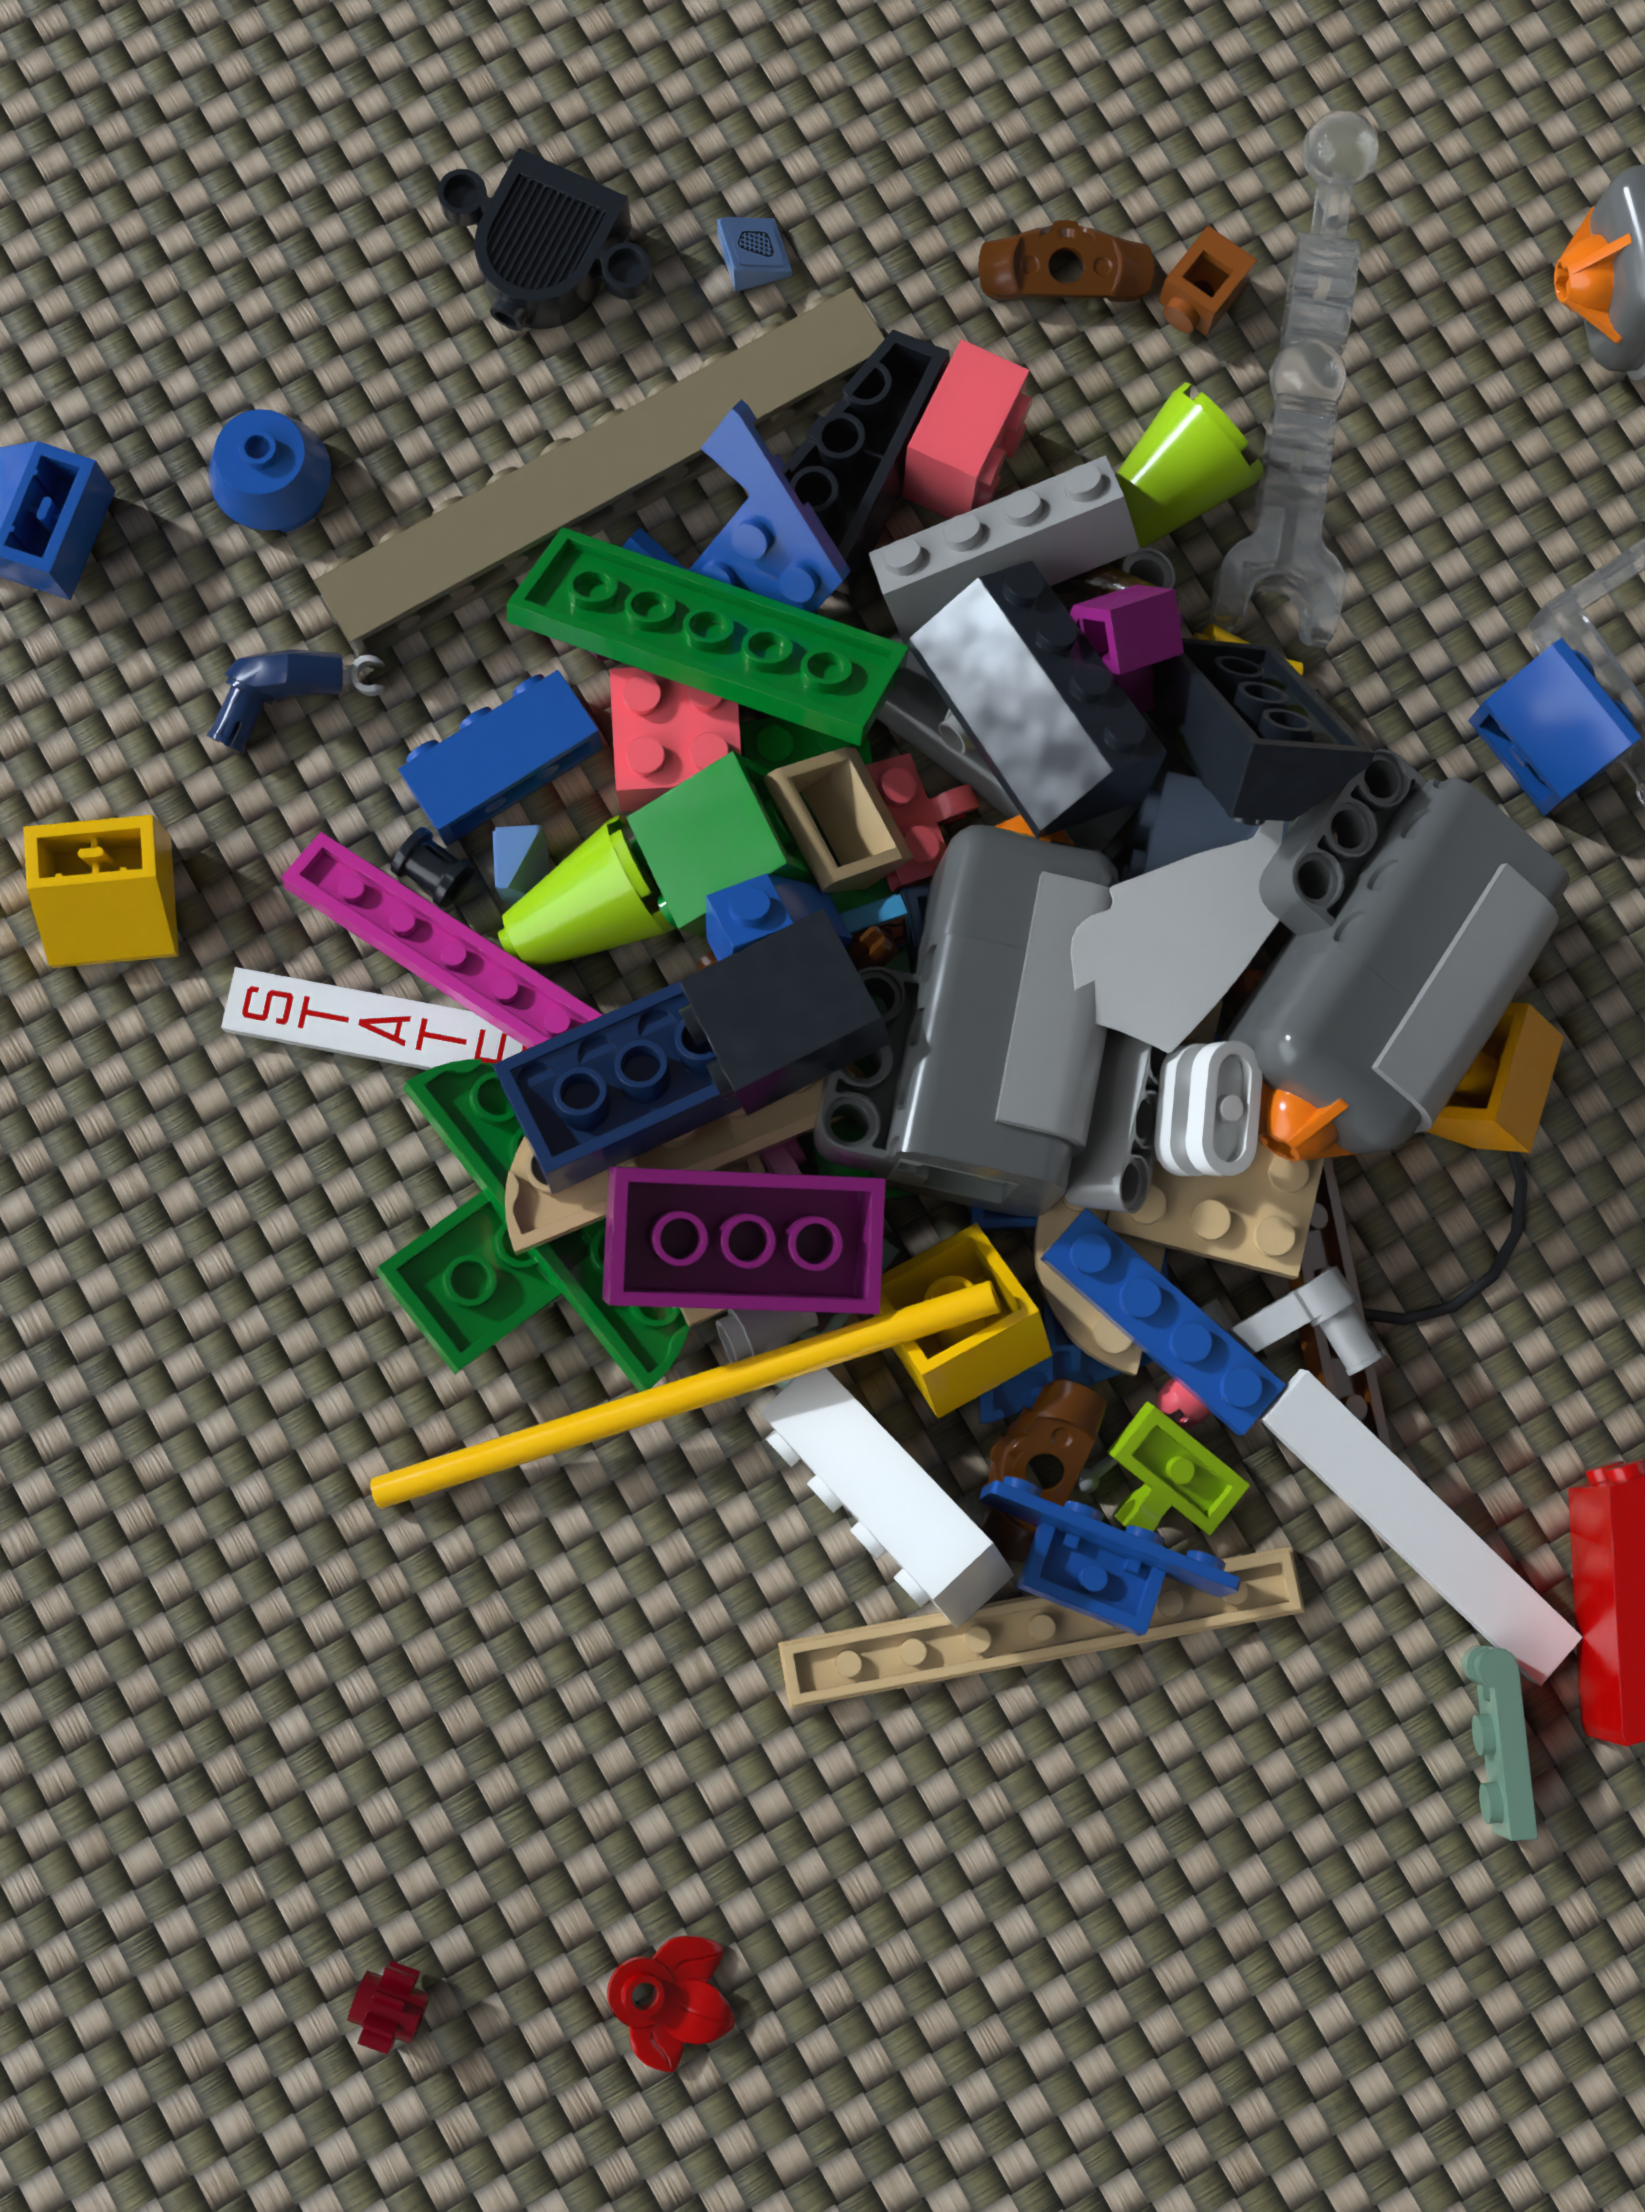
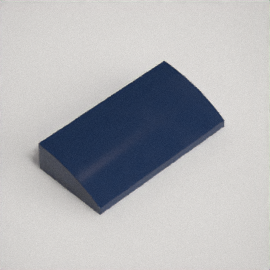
(612, 1088)

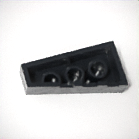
(858, 452)

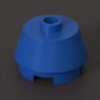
(269, 471)

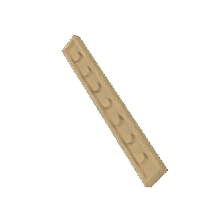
(1021, 1633)

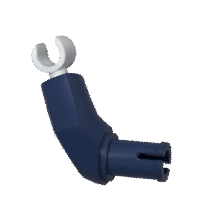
(278, 676)

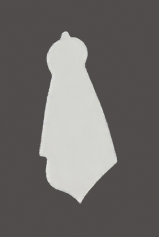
(1177, 939)

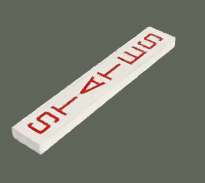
(359, 1022)

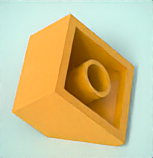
(1505, 1086)

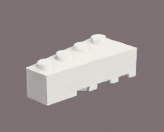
(888, 1494)

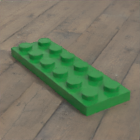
(709, 635)

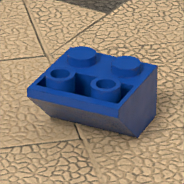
(49, 515)
(1555, 726)

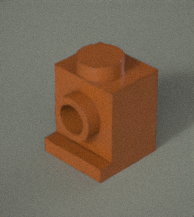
(1205, 282)

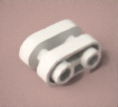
(1208, 1109)

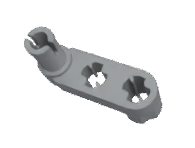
(1320, 1301)

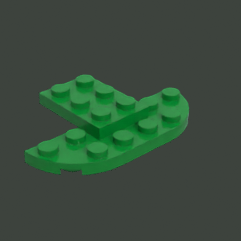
(463, 1273)

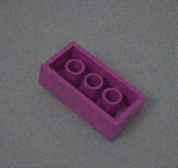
(743, 1240)

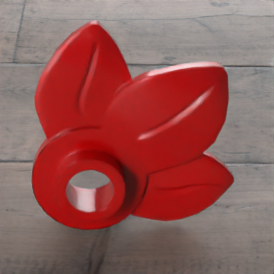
(682, 2001)

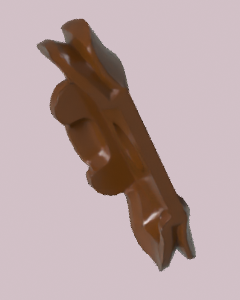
(1020, 269)
(1059, 1423)

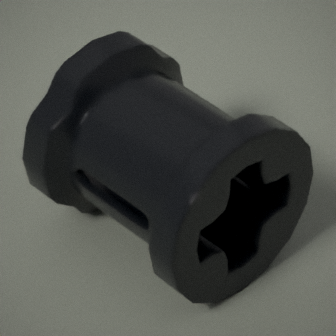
(432, 867)

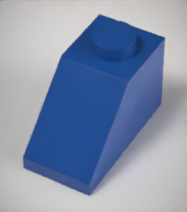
(762, 907)

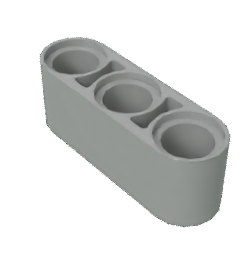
(1120, 1140)

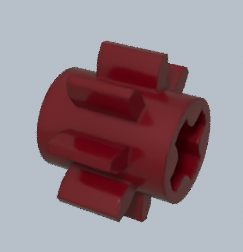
(388, 2007)

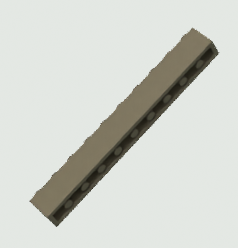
(595, 477)

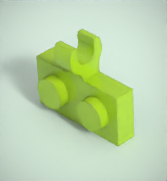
(1174, 1473)

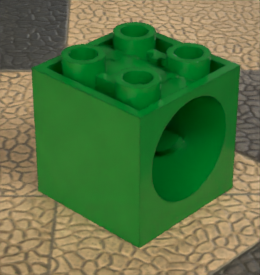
(711, 837)

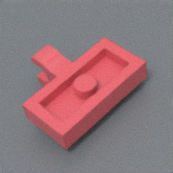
(918, 816)

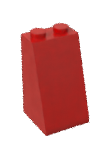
(1610, 1599)

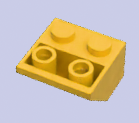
(102, 890)

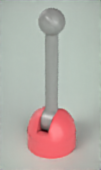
(1174, 1403)

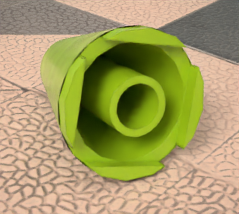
(1184, 466)
(586, 903)

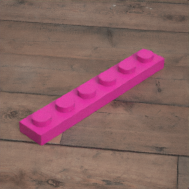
(433, 944)

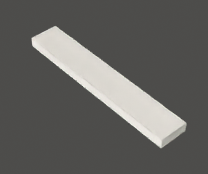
(1419, 1526)

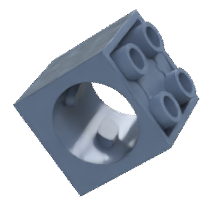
(1180, 822)

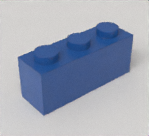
(501, 756)

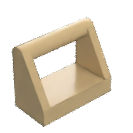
(848, 814)

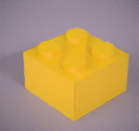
(977, 1355)

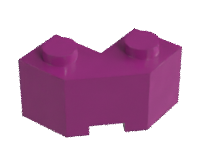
(1131, 633)

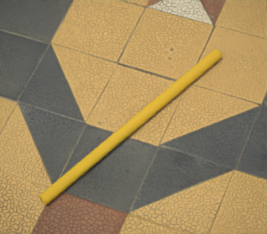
(686, 1394)

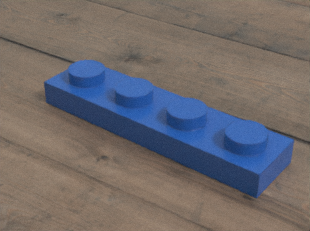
(1163, 1322)

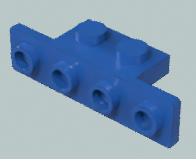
(1098, 1566)

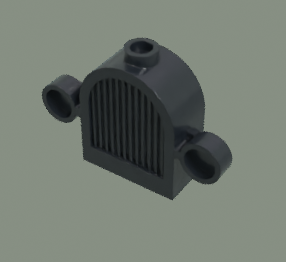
(546, 241)

